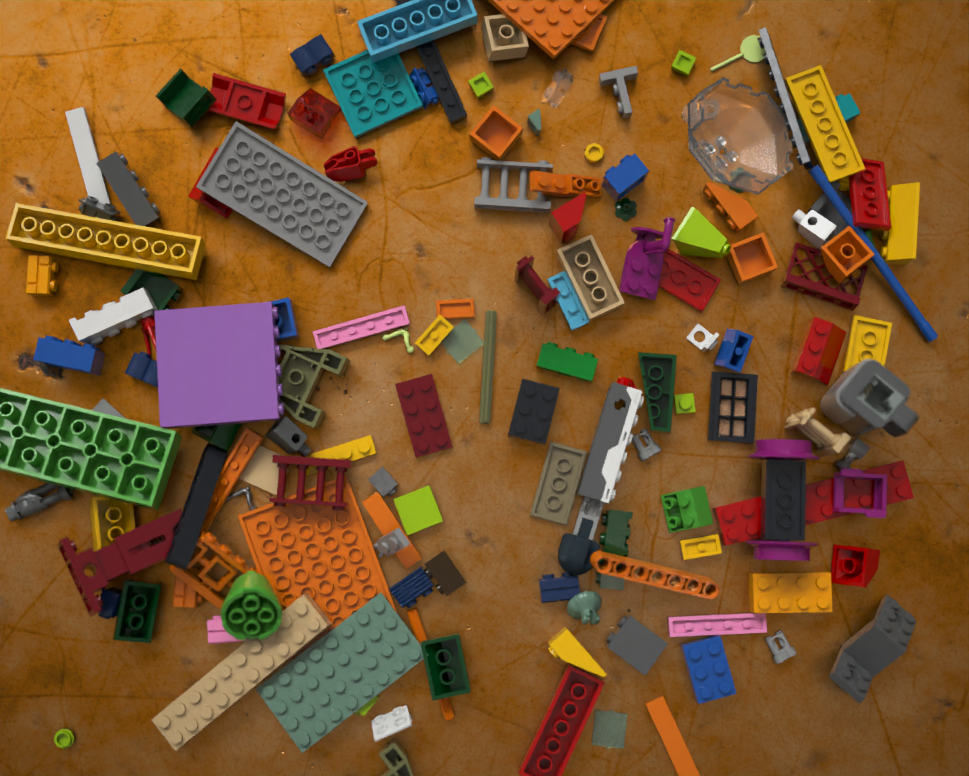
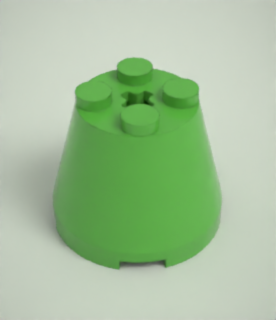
(251, 608)

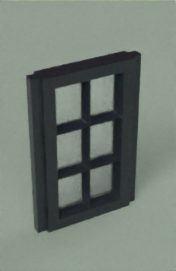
(732, 407)

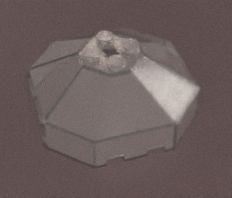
(746, 128)

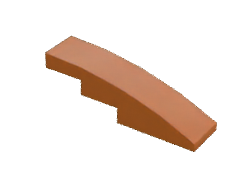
(386, 523)

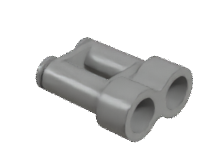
(648, 451)
(784, 653)

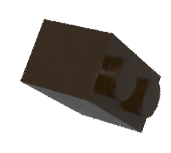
(444, 573)

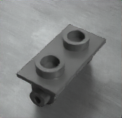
(91, 207)

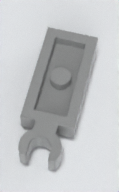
(391, 543)

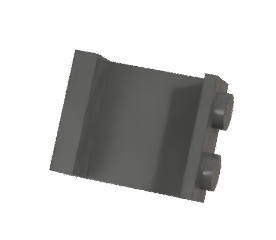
(826, 209)

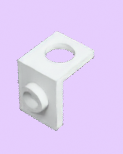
(709, 341)

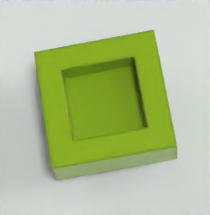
(683, 63)
(481, 85)
(684, 403)

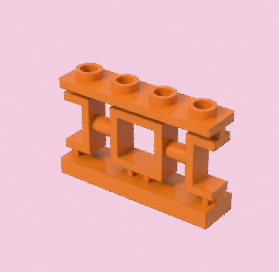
(203, 583)

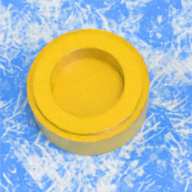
(594, 153)

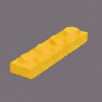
(351, 450)

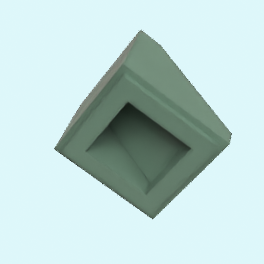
(534, 122)

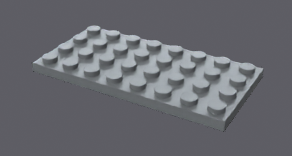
(281, 194)

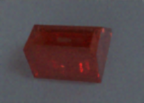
(314, 112)

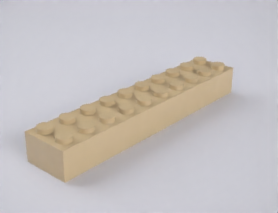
(240, 673)

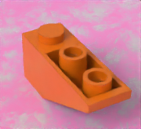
(733, 208)

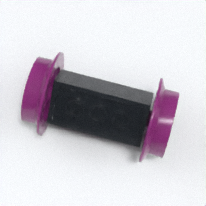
(783, 499)

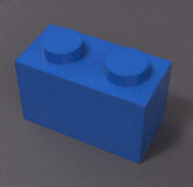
(733, 350)

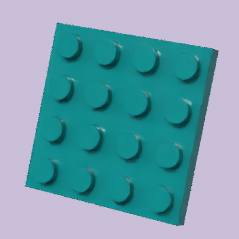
(372, 91)

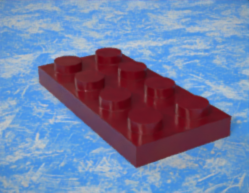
(423, 415)

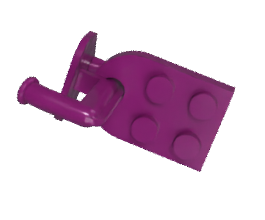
(645, 261)

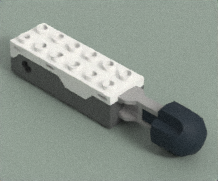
(601, 473)

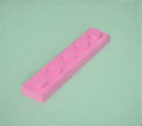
(361, 327)
(717, 624)

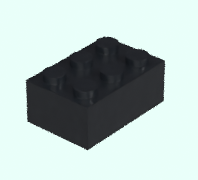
(533, 412)

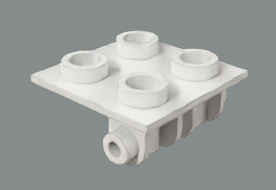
(391, 722)

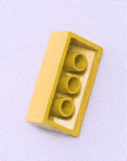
(901, 239)
(109, 520)

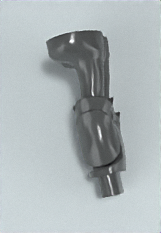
(32, 503)

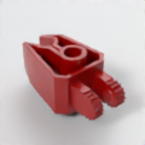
(350, 164)

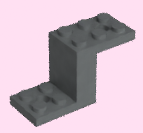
(873, 648)

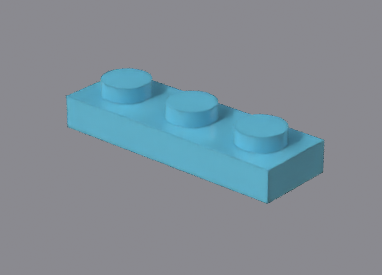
(568, 301)

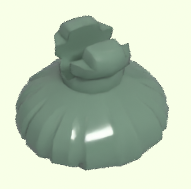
(585, 607)

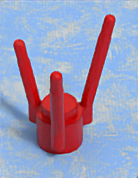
(148, 328)

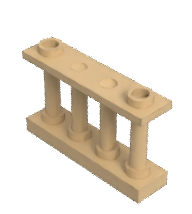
(825, 440)

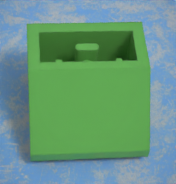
(687, 509)

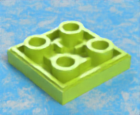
(418, 510)

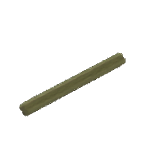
(487, 367)

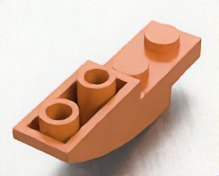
(564, 185)

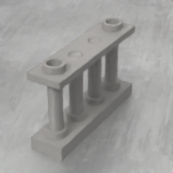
(503, 201)

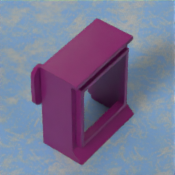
(879, 496)

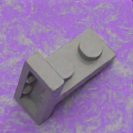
(618, 78)

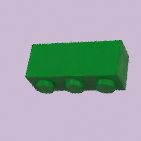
(567, 362)

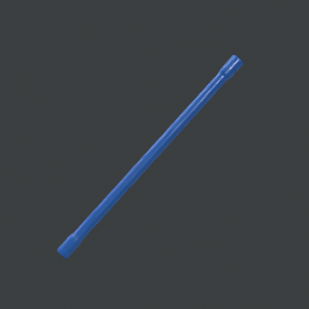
(924, 326)

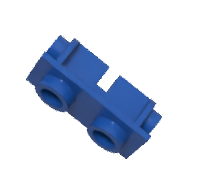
(426, 94)

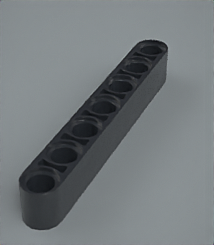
(196, 506)

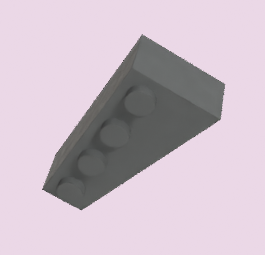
(128, 190)

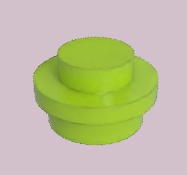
(64, 738)

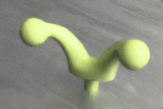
(403, 332)

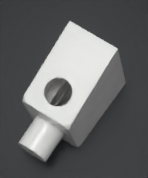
(814, 227)

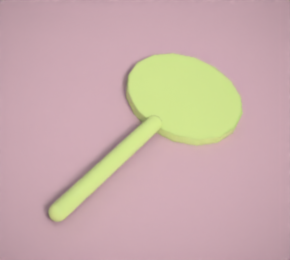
(749, 50)

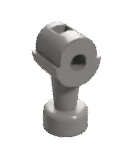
(856, 450)

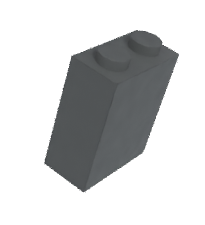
(636, 644)

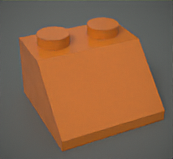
(845, 254)

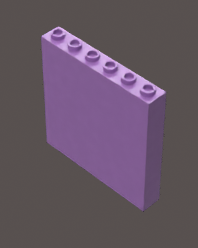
(218, 365)

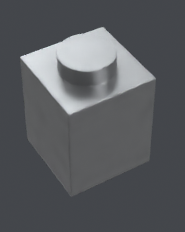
(384, 482)

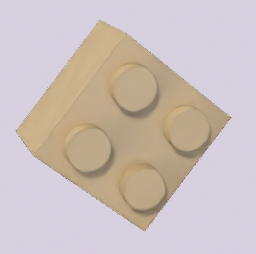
(503, 38)

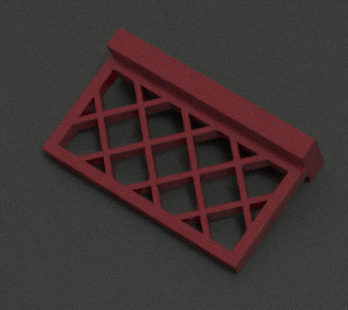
(816, 289)

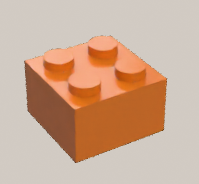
(496, 133)
(751, 258)

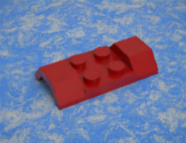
(247, 102)

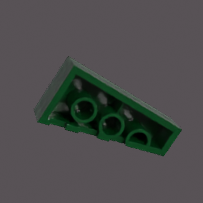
(659, 383)
(614, 542)

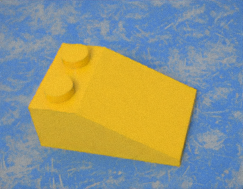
(570, 650)

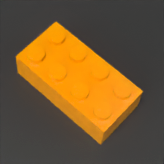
(790, 592)

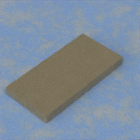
(558, 483)

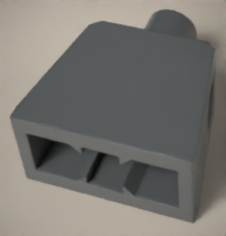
(283, 433)

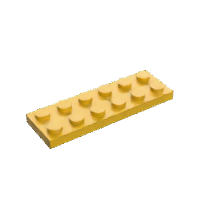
(824, 124)

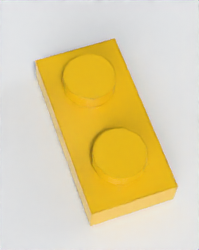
(434, 334)
(700, 547)

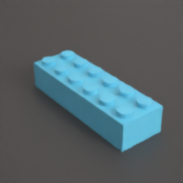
(414, 25)

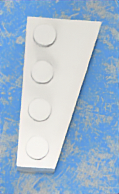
(114, 317)

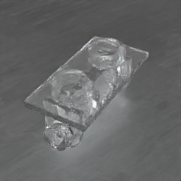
(562, 81)

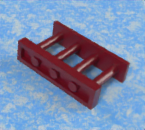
(547, 298)
(302, 464)

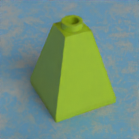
(699, 237)

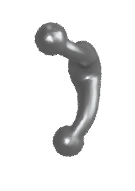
(248, 496)

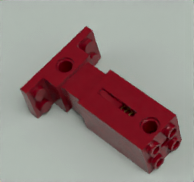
(125, 556)

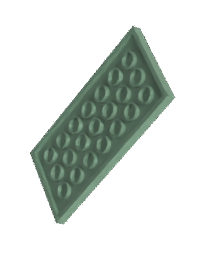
(341, 672)

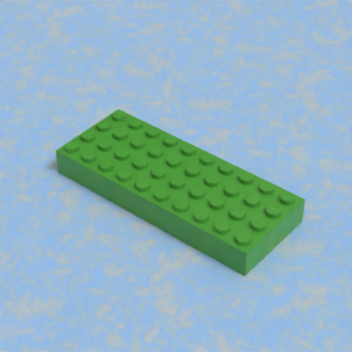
(85, 449)

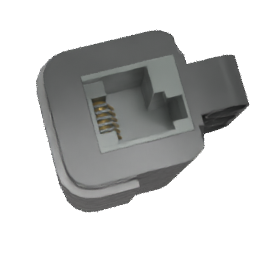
(869, 399)

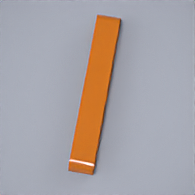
(647, 570)

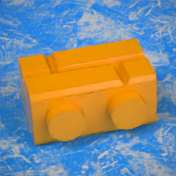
(41, 276)

